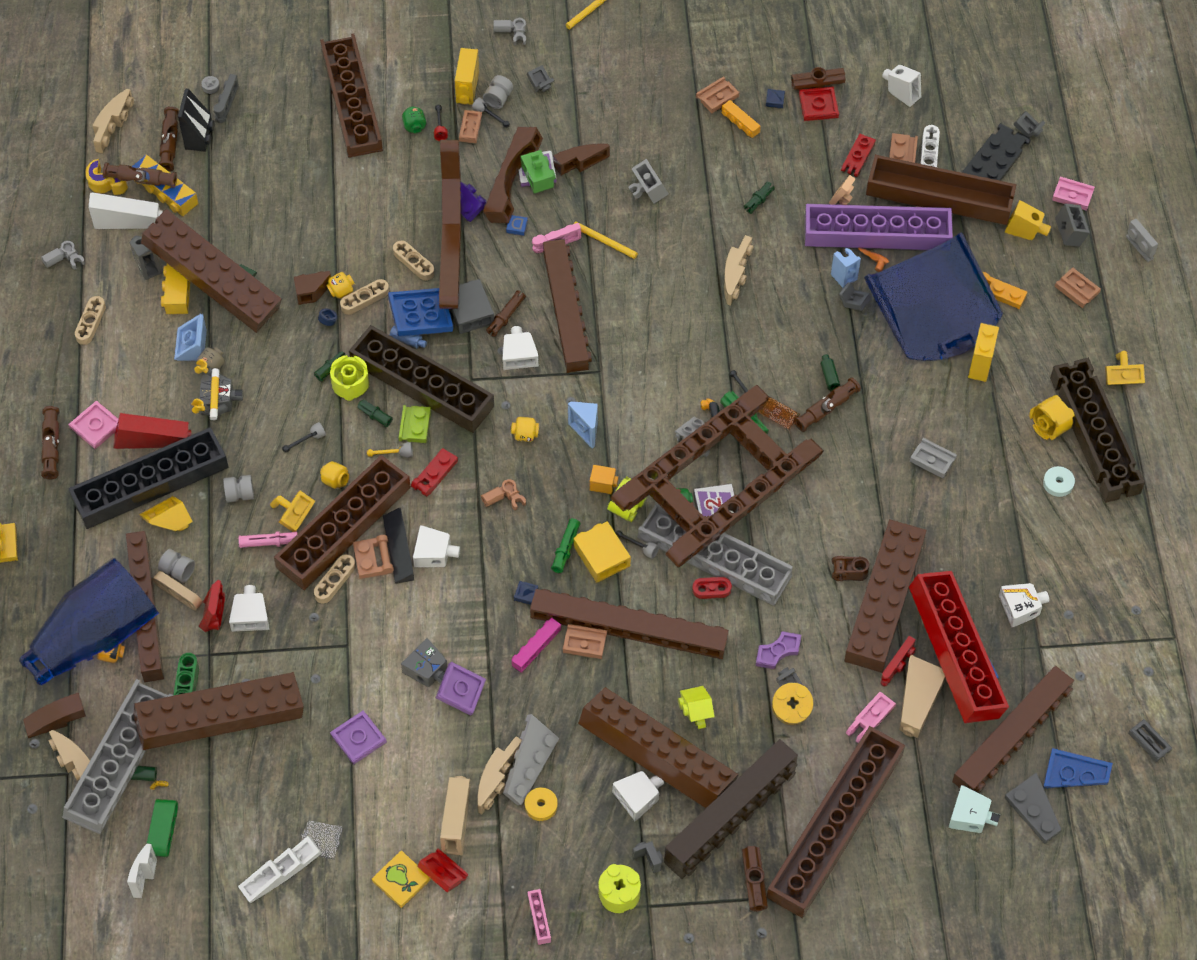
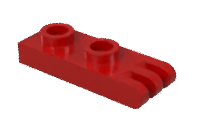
(858, 154)
(898, 661)

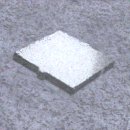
(324, 836)

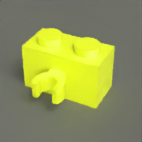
(696, 705)

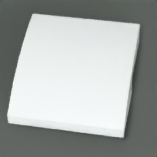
(142, 869)

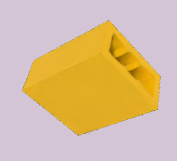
(467, 76)
(983, 352)
(602, 551)

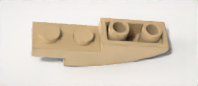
(111, 116)
(735, 269)
(69, 754)
(494, 774)

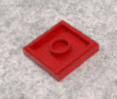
(818, 103)

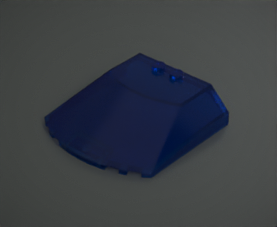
(936, 301)

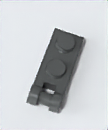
(226, 98)

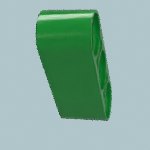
(186, 674)
(162, 826)

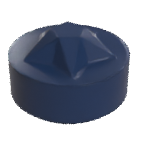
(327, 317)

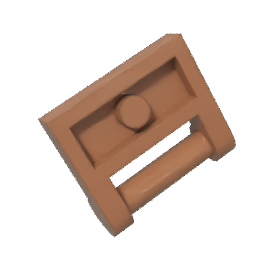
(366, 558)

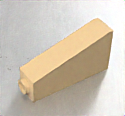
(920, 693)
(455, 816)

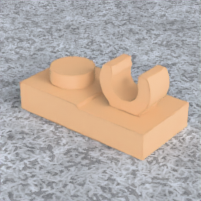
(843, 193)

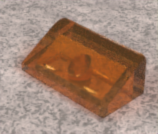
(779, 412)

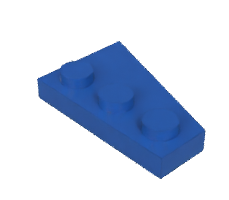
(1075, 770)

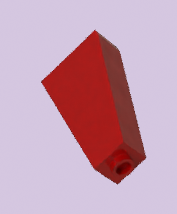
(148, 432)

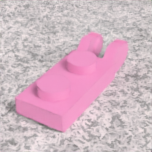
(569, 233)
(872, 714)

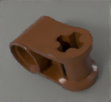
(848, 568)

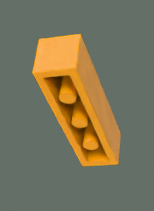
(741, 119)

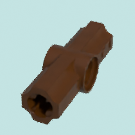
(818, 78)
(755, 889)

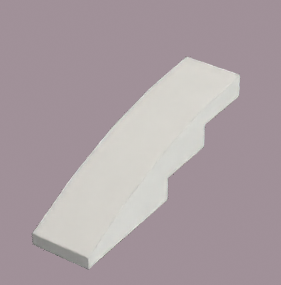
(281, 869)

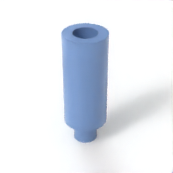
(412, 340)

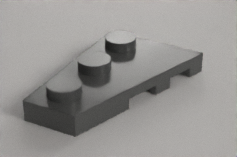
(1034, 808)

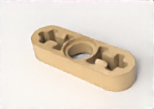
(414, 267)
(350, 299)
(90, 327)
(334, 587)
(177, 590)

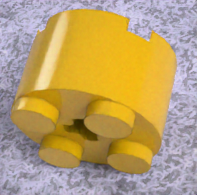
(1051, 418)
(800, 695)

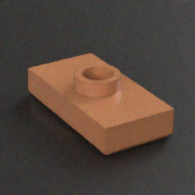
(470, 126)

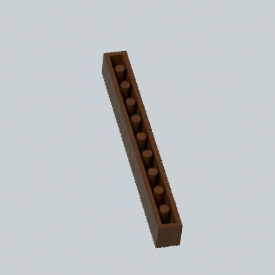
(630, 623)

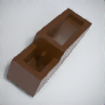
(580, 157)
(54, 715)

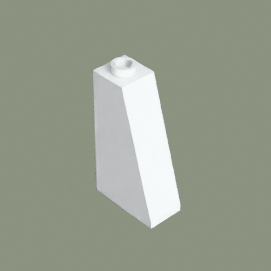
(121, 212)

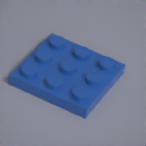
(419, 312)

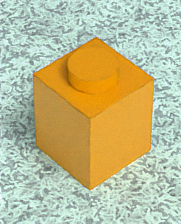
(603, 479)

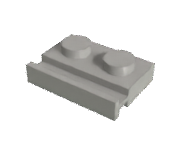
(1141, 240)
(933, 458)

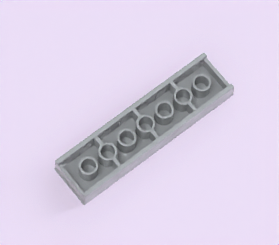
(724, 557)
(110, 765)

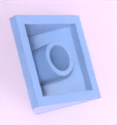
(191, 339)
(583, 420)

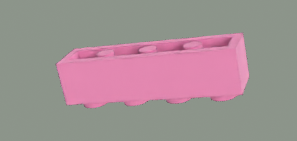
(539, 917)

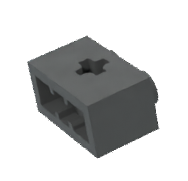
(1072, 225)

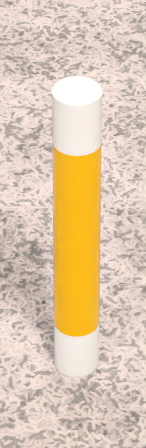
(214, 394)

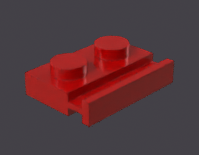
(442, 870)

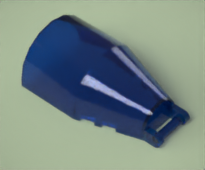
(89, 620)

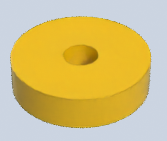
(541, 813)

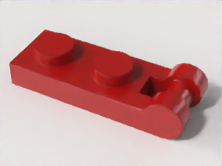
(434, 472)

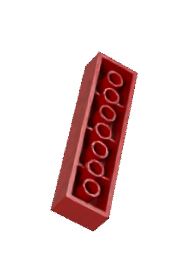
(958, 647)

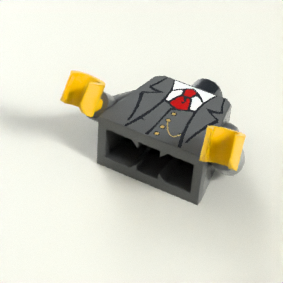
(225, 395)

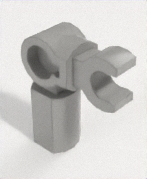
(517, 26)
(67, 250)

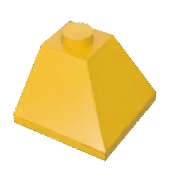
(168, 514)

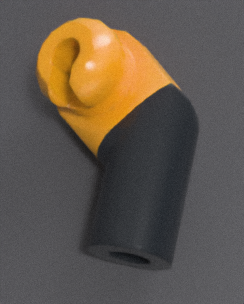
(711, 405)

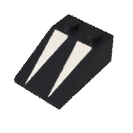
(195, 123)

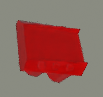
(213, 608)

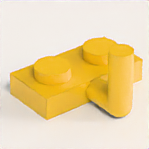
(1124, 373)
(295, 510)

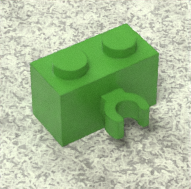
(537, 171)

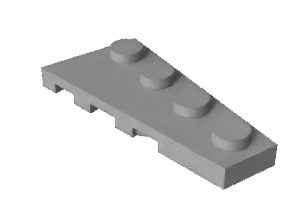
(529, 759)

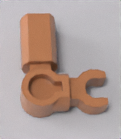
(508, 490)

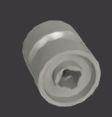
(498, 91)
(238, 488)
(177, 566)

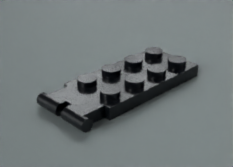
(997, 154)

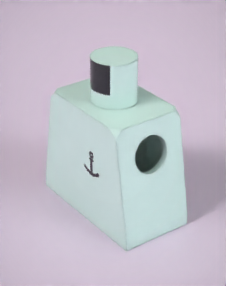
(972, 812)

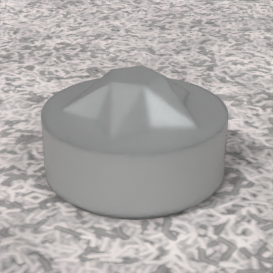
(210, 84)

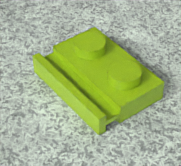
(415, 424)

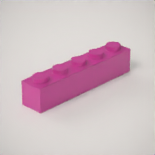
(536, 645)

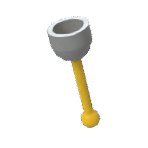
(404, 450)

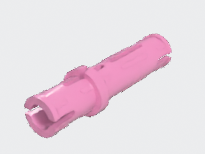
(266, 539)

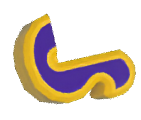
(102, 185)

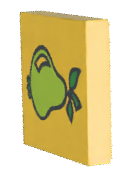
(401, 879)

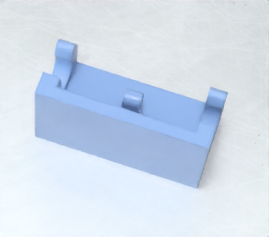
(845, 268)

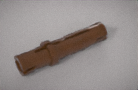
(501, 318)

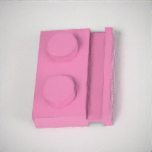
(1073, 192)

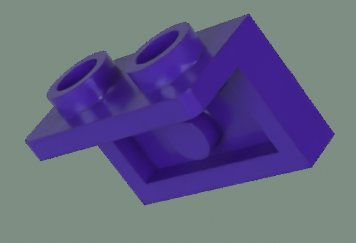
(471, 203)

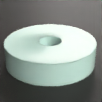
(1055, 488)

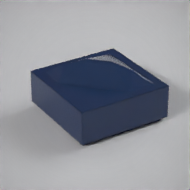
(775, 98)
(525, 592)

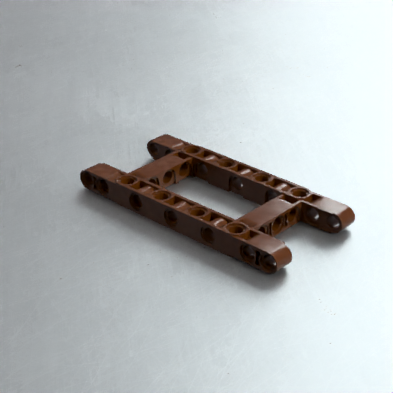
(694, 446)

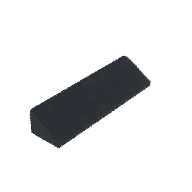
(398, 546)

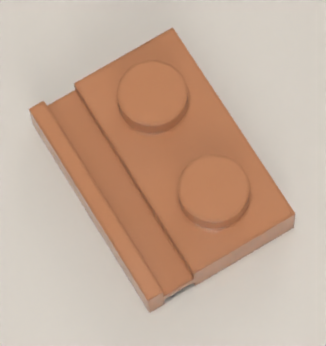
(717, 94)
(903, 147)
(1077, 287)
(584, 641)

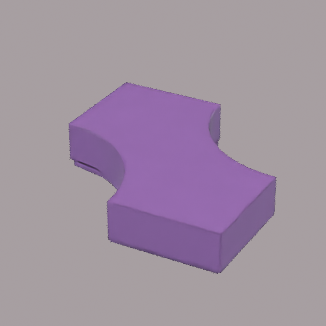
(771, 654)

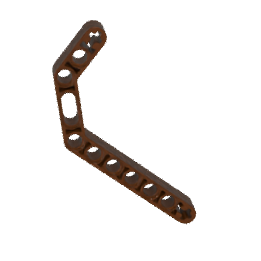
(450, 225)

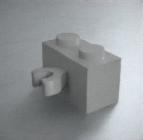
(648, 182)

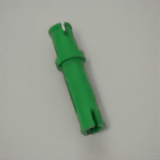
(563, 552)

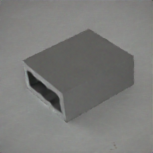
(473, 308)

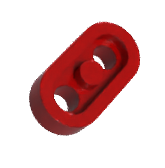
(711, 587)

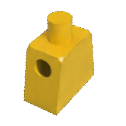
(1026, 222)

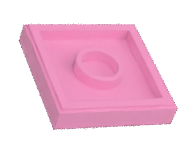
(94, 424)

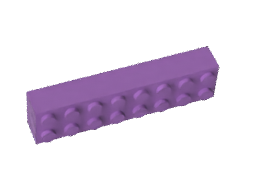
(877, 226)

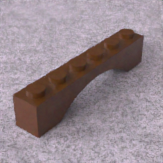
(499, 204)

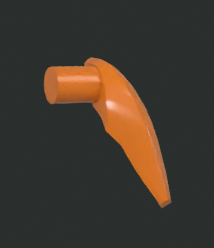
(876, 257)

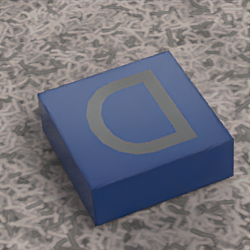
(517, 225)

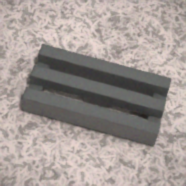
(1150, 747)

